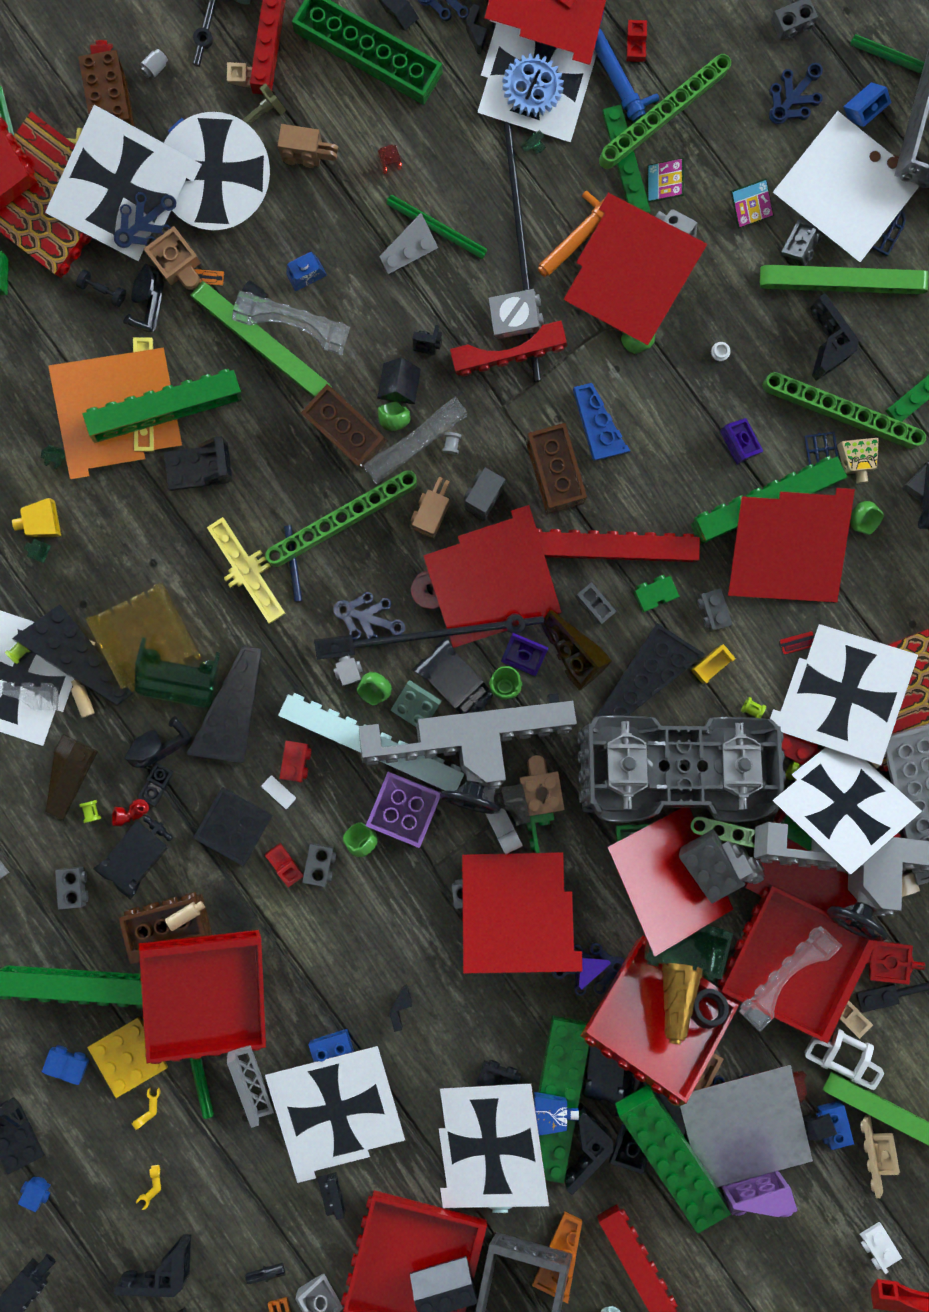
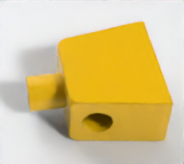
(39, 519)

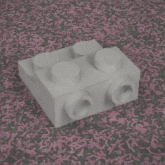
(746, 867)

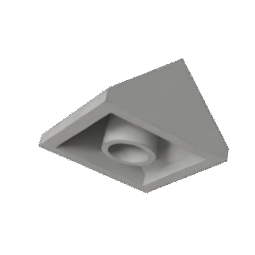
(318, 1296)

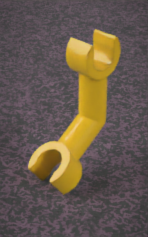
(152, 1110)
(155, 1175)

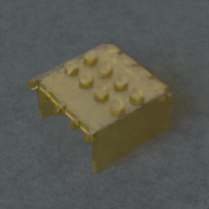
(148, 618)

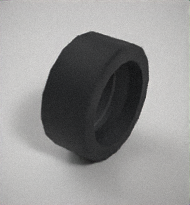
(722, 1004)

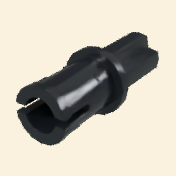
(265, 1274)

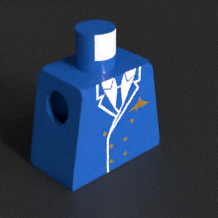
(304, 271)
(552, 1113)

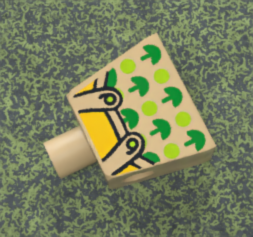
(859, 457)

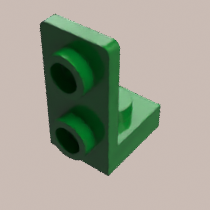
(542, 819)

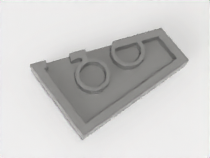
(409, 245)

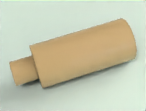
(82, 699)
(184, 915)

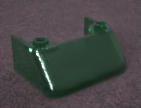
(174, 680)

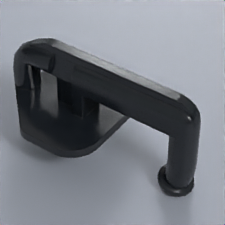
(147, 288)
(148, 748)

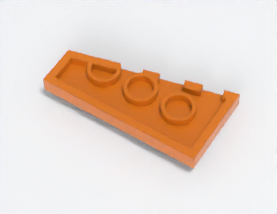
(564, 1239)

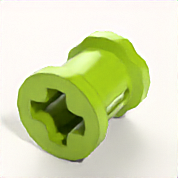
(16, 652)
(753, 708)
(90, 811)

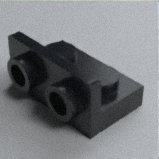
(427, 343)
(494, 1074)
(332, 1195)

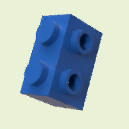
(867, 104)
(331, 1046)
(841, 1123)

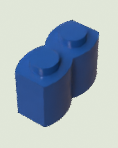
(65, 1065)

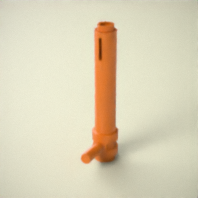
(575, 239)

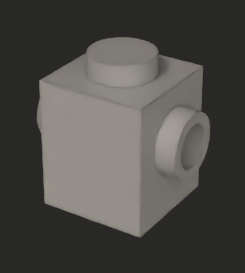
(348, 670)

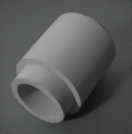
(153, 63)

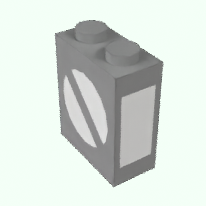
(516, 314)

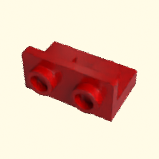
(294, 761)

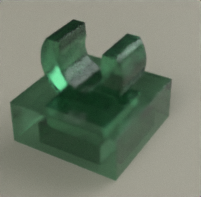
(534, 142)
(53, 454)
(37, 550)

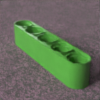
(728, 830)

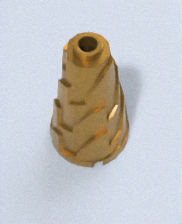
(679, 990)

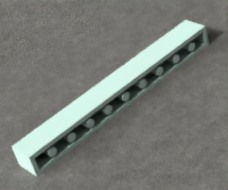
(347, 733)

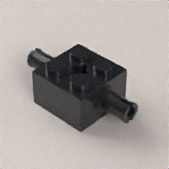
(26, 1285)

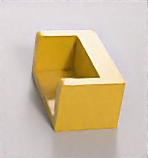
(712, 664)

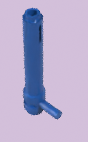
(630, 100)

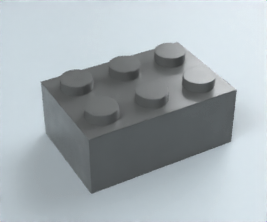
(484, 493)
(710, 866)

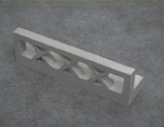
(244, 1090)

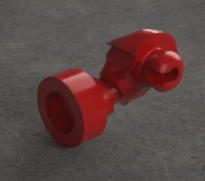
(137, 810)

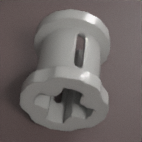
(451, 443)

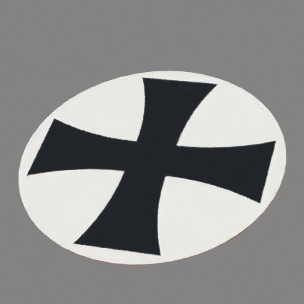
(231, 173)

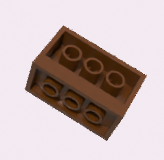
(106, 84)
(344, 426)
(556, 468)
(153, 918)

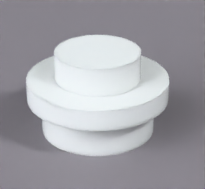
(720, 351)

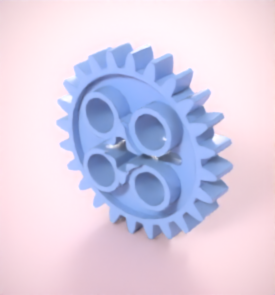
(516, 78)

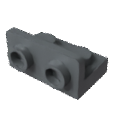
(802, 241)
(714, 610)

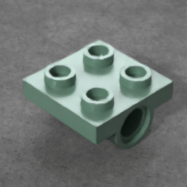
(415, 703)

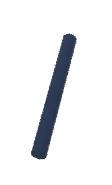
(293, 567)

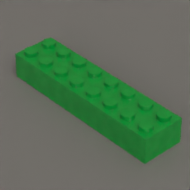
(368, 48)
(162, 406)
(808, 480)
(71, 985)
(562, 1077)
(673, 1158)

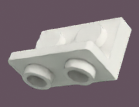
(881, 1247)

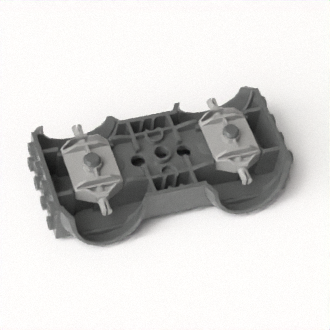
(625, 780)

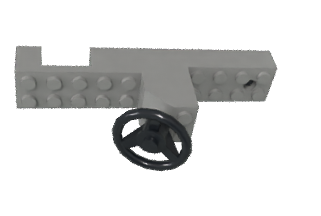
(477, 742)
(874, 884)

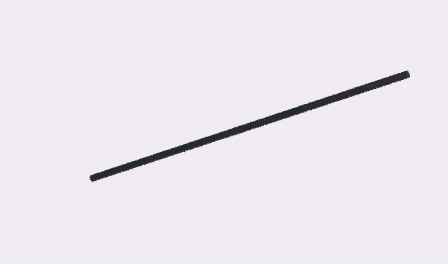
(519, 226)

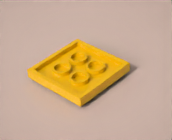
(123, 1058)

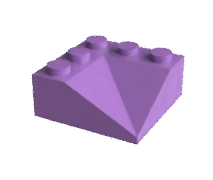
(403, 809)
(762, 1195)

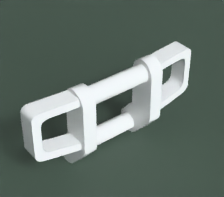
(834, 1046)

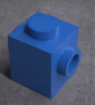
(34, 1193)

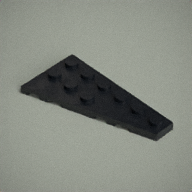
(67, 648)
(653, 668)
(229, 718)

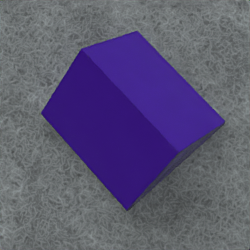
(741, 440)
(524, 654)
(591, 969)

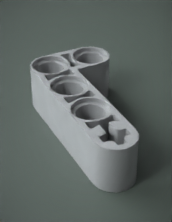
(503, 827)

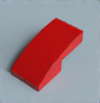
(636, 40)
(284, 865)

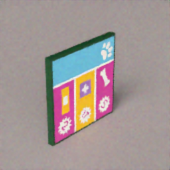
(666, 180)
(752, 203)

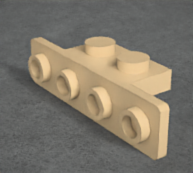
(881, 1155)

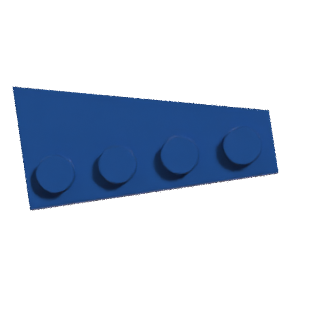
(599, 429)

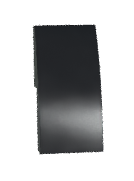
(156, 784)

